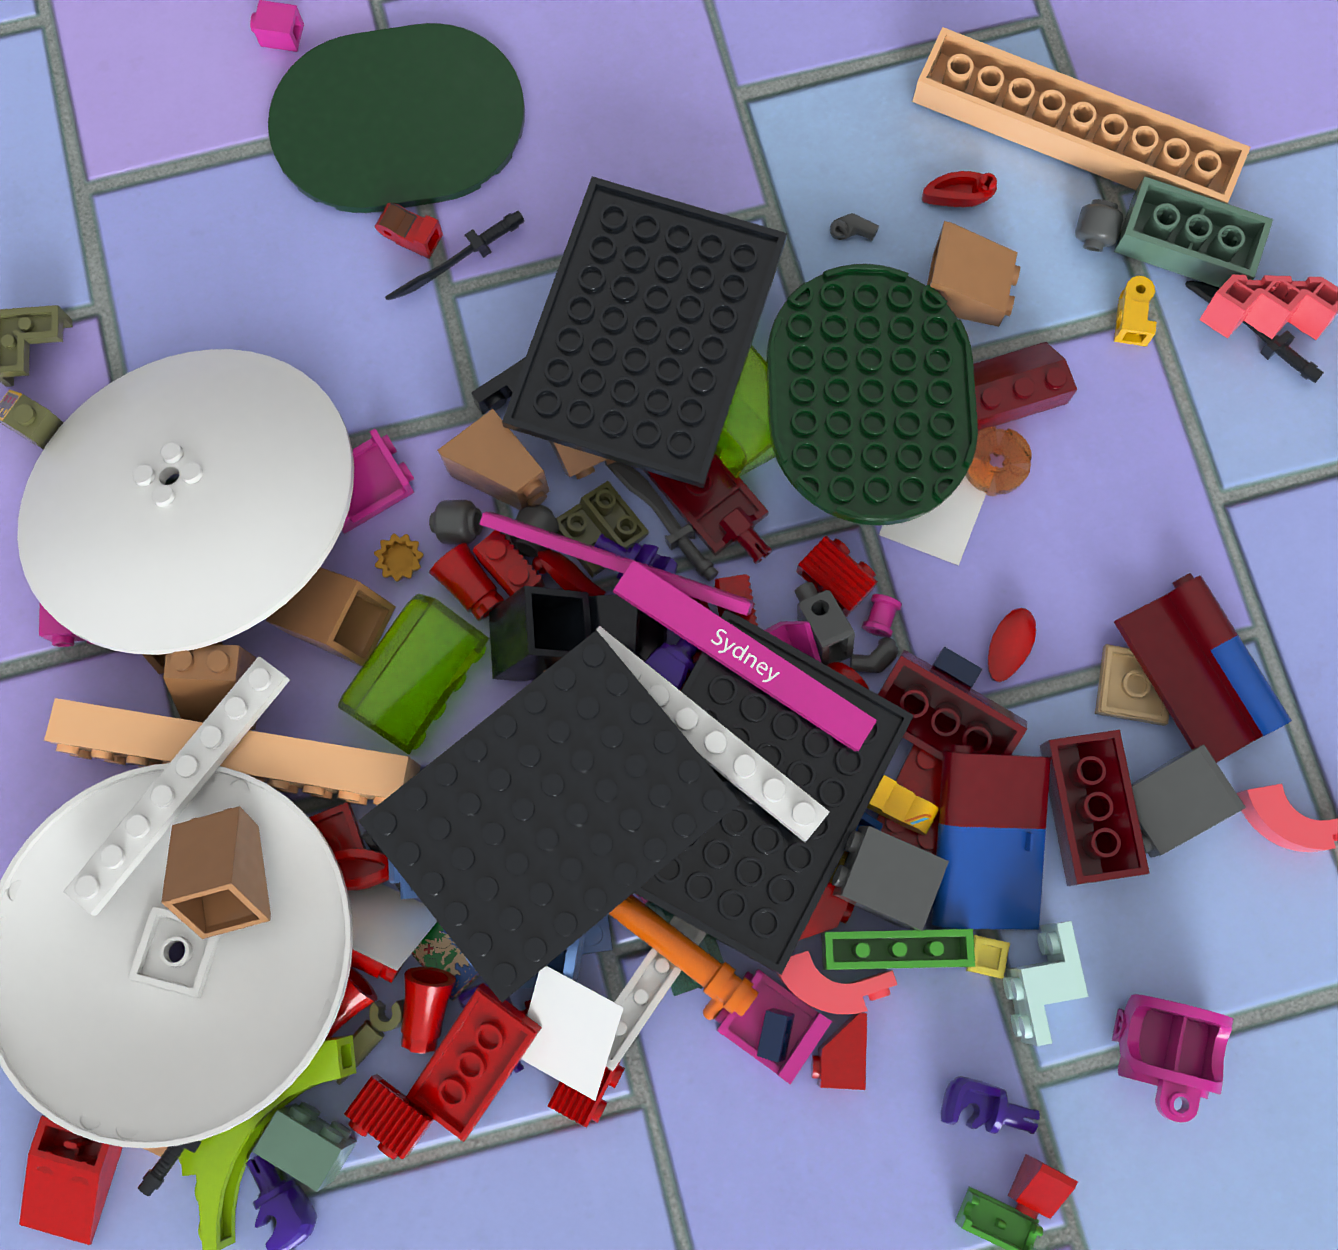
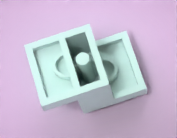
(1045, 983)

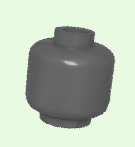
(1099, 225)
(537, 516)
(456, 522)

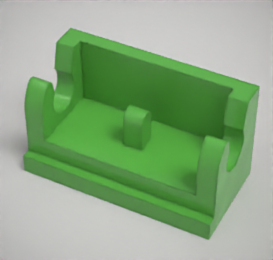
(997, 1222)

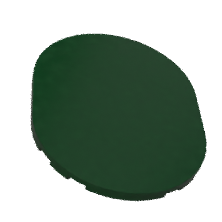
(396, 117)
(871, 395)

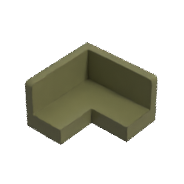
(24, 327)

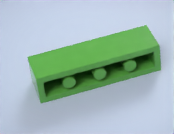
(898, 949)

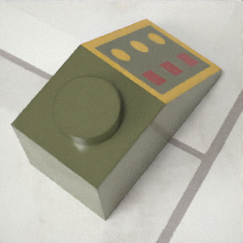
(28, 418)

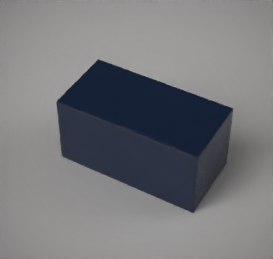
(957, 667)
(775, 1035)

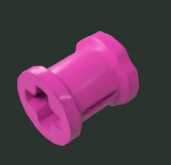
(881, 615)

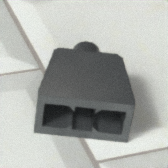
(828, 623)

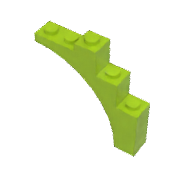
(222, 1158)

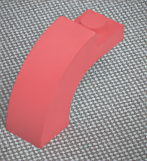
(1280, 823)
(829, 996)

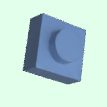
(598, 938)

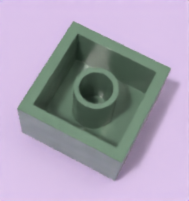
(305, 1145)

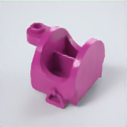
(1174, 1049)

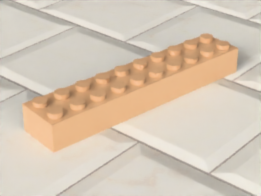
(1074, 119)
(278, 760)

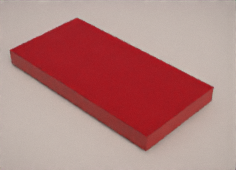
(473, 1062)

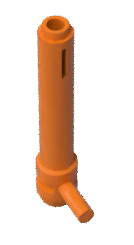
(716, 978)

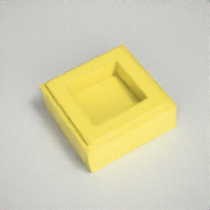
(990, 957)

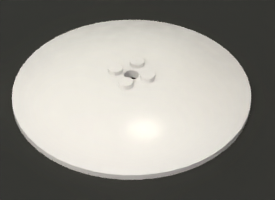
(220, 547)
(150, 1047)

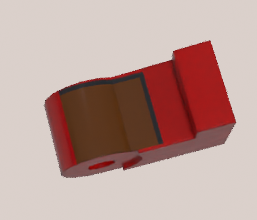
(409, 229)

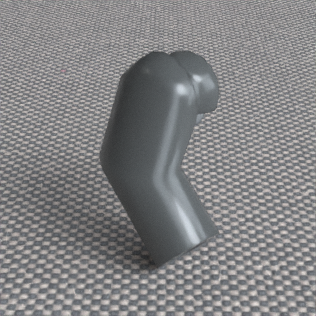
(852, 225)

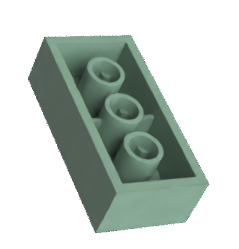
(1192, 234)

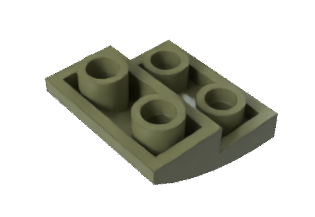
(602, 513)

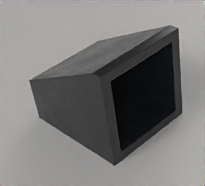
(627, 624)
(536, 630)

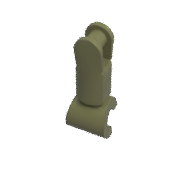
(371, 1033)

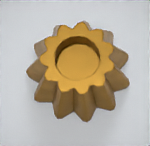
(398, 557)

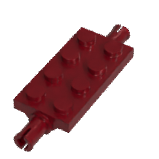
(720, 511)

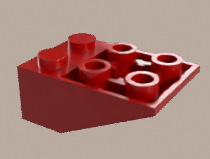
(66, 1182)

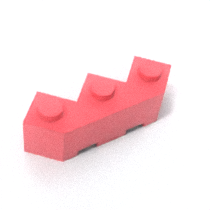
(1271, 304)

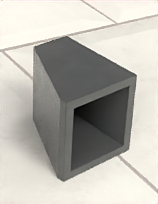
(1182, 800)
(889, 878)

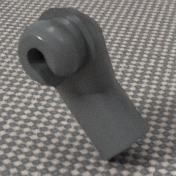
(878, 660)

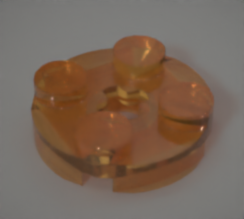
(1015, 465)

